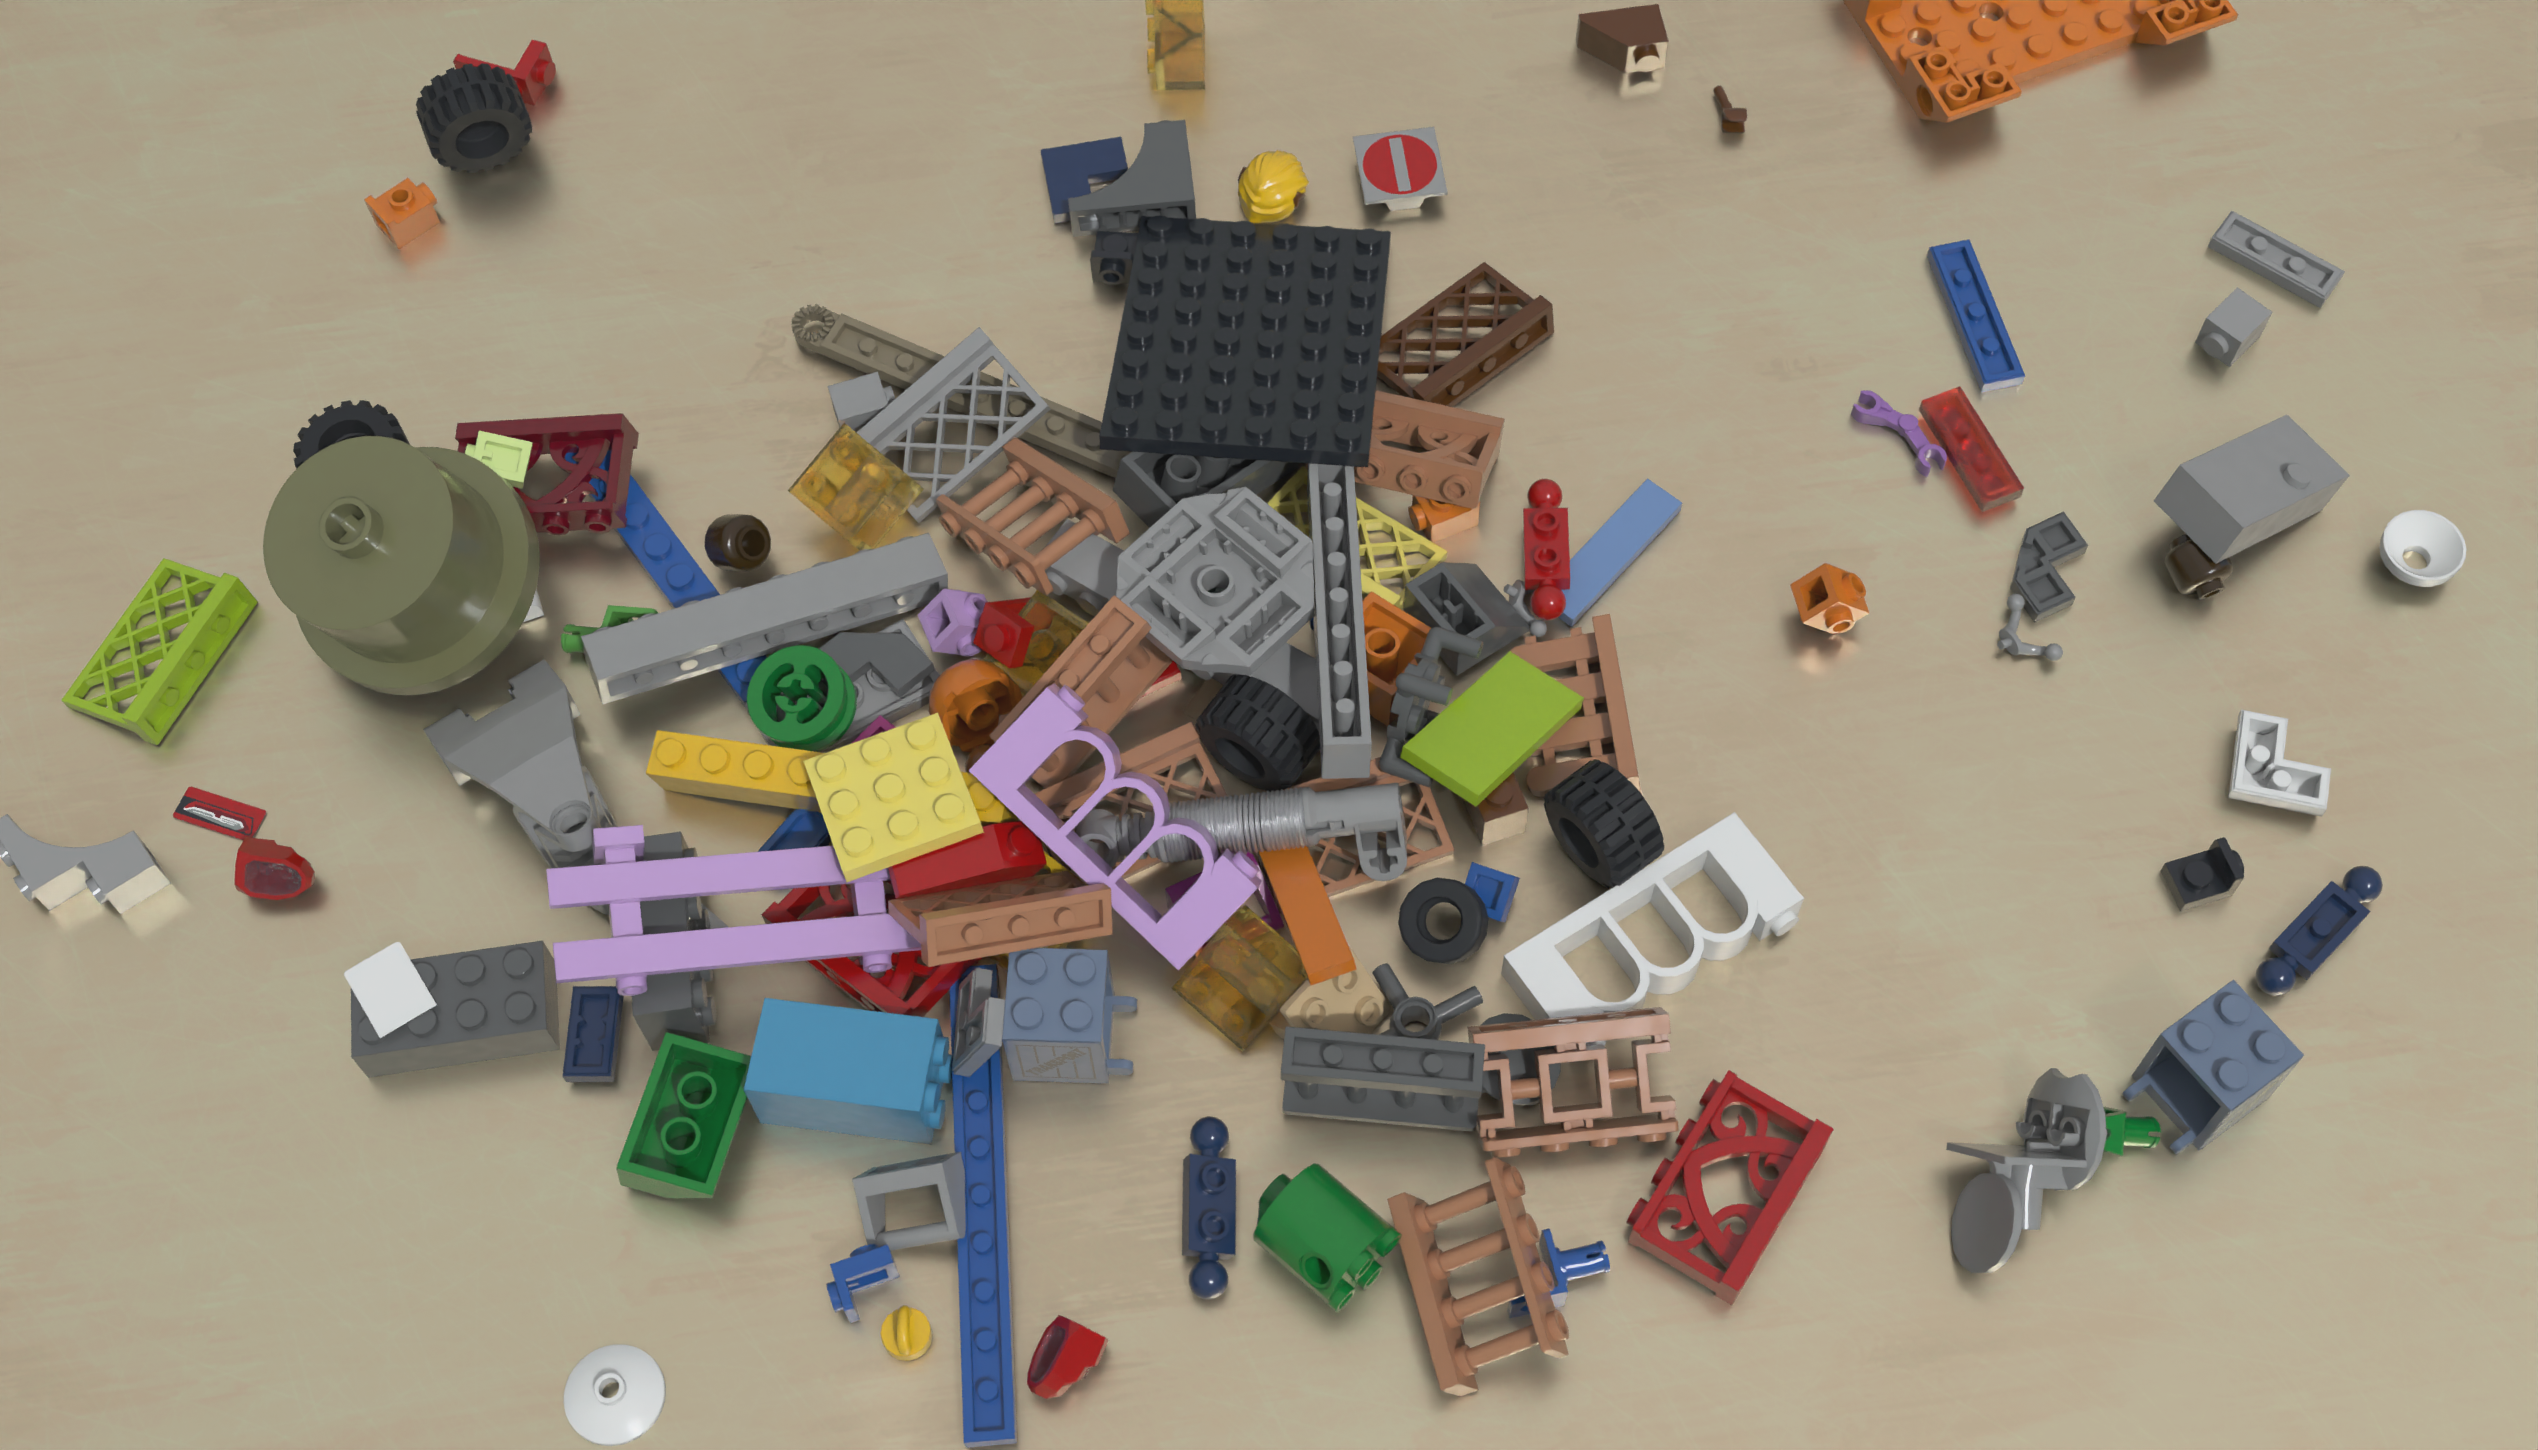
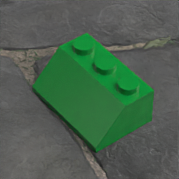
(685, 1120)

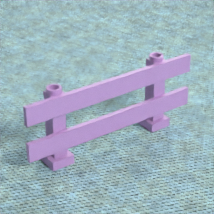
(633, 956)

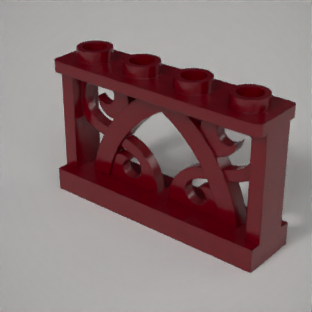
(591, 437)

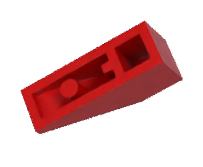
(997, 855)

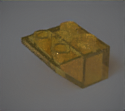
(855, 489)
(1242, 977)

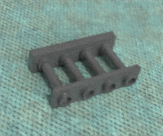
(1382, 1078)

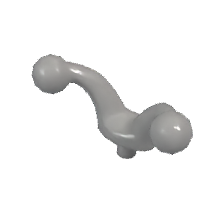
(1516, 599)
(2011, 641)

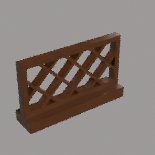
(1479, 357)

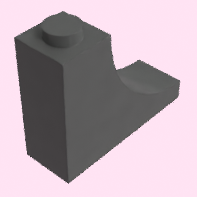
(1153, 186)

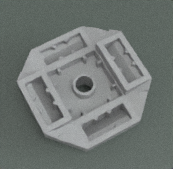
(1225, 544)

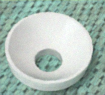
(2431, 537)

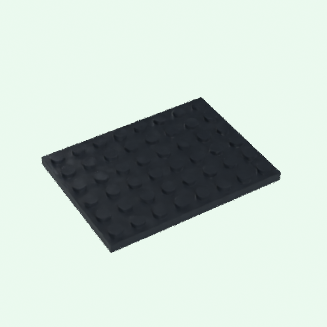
(1249, 342)

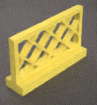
(1369, 520)

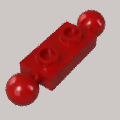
(1546, 549)

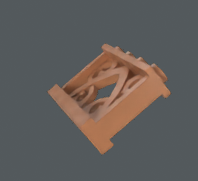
(1458, 443)

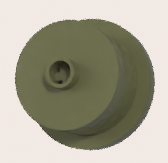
(402, 562)

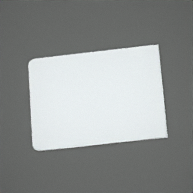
(389, 989)

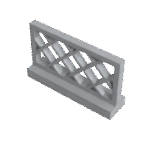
(932, 392)

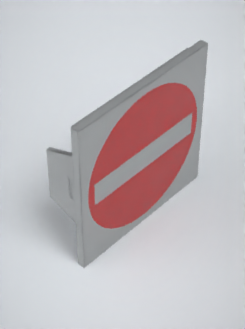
(1400, 167)

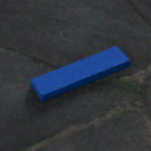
(1975, 316)

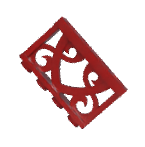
(872, 993)
(1734, 1251)

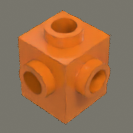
(1830, 599)

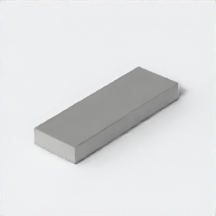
(2276, 259)

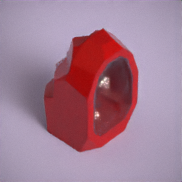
(271, 870)
(1063, 1357)

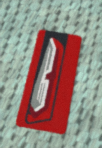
(219, 813)

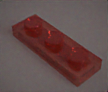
(1971, 449)

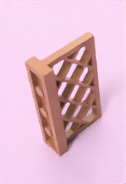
(1148, 758)
(1418, 856)
(1004, 917)

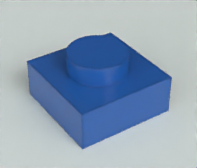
(1494, 888)

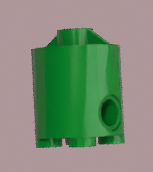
(1323, 1234)

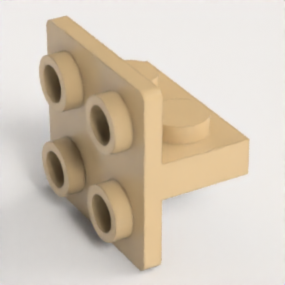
(1338, 1004)

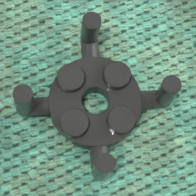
(1413, 695)

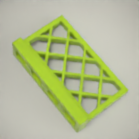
(183, 660)

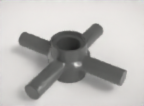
(1419, 1009)

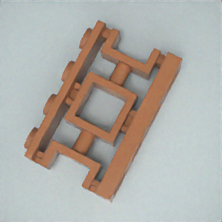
(1569, 1042)

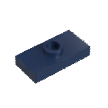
(593, 1034)

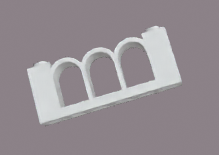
(1733, 862)

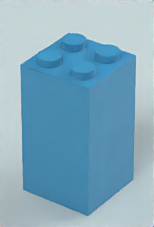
(849, 1071)

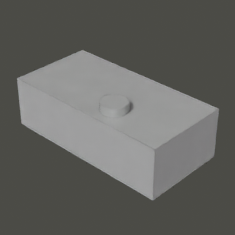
(2251, 488)

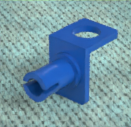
(1564, 1266)

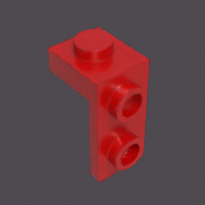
(531, 74)
(1004, 632)

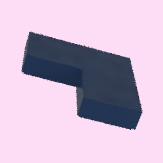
(1075, 166)

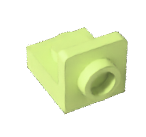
(503, 455)

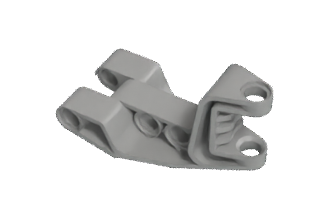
(534, 763)

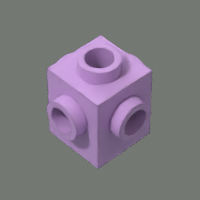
(953, 621)

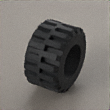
(473, 118)
(345, 423)
(1258, 733)
(1604, 823)

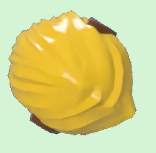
(1271, 187)

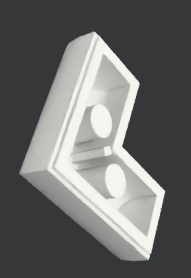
(2268, 779)

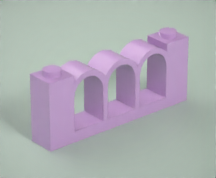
(1022, 751)

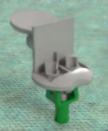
(2062, 1148)

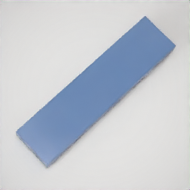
(1617, 546)

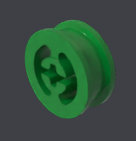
(797, 674)

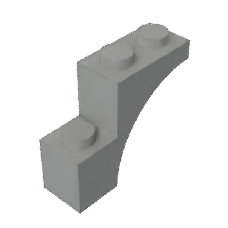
(113, 871)

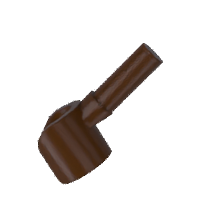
(1732, 118)

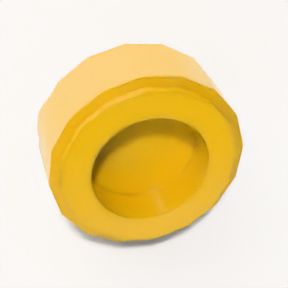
(906, 1333)

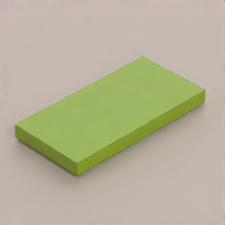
(1492, 728)

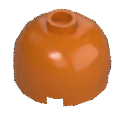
(970, 701)

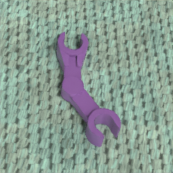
(1906, 425)

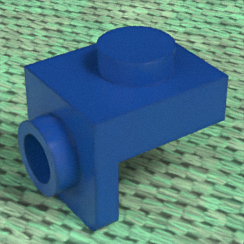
(863, 1269)

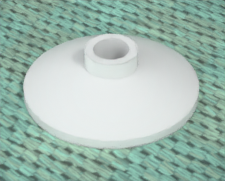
(627, 1413)

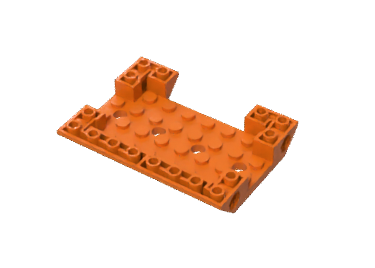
(1980, 61)

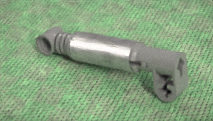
(1267, 823)

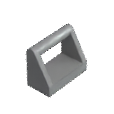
(943, 1170)

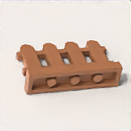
(1595, 688)

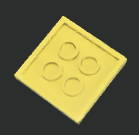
(893, 797)

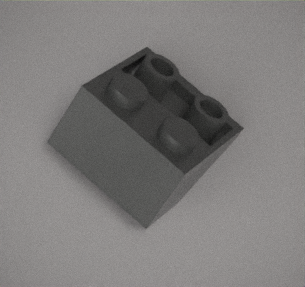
(1467, 603)

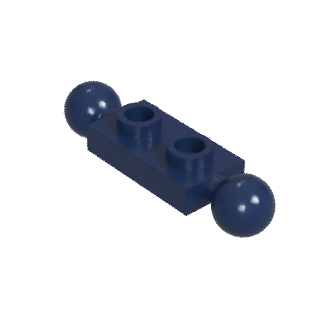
(2319, 930)
(1209, 1208)

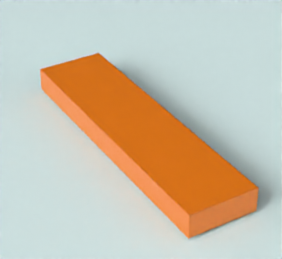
(1308, 913)

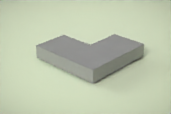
(977, 1023)

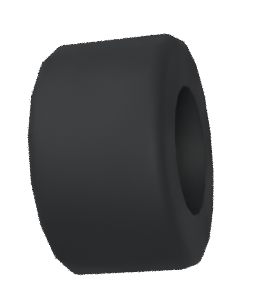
(1413, 921)

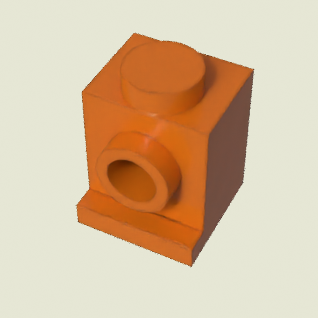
(404, 212)
(1440, 518)

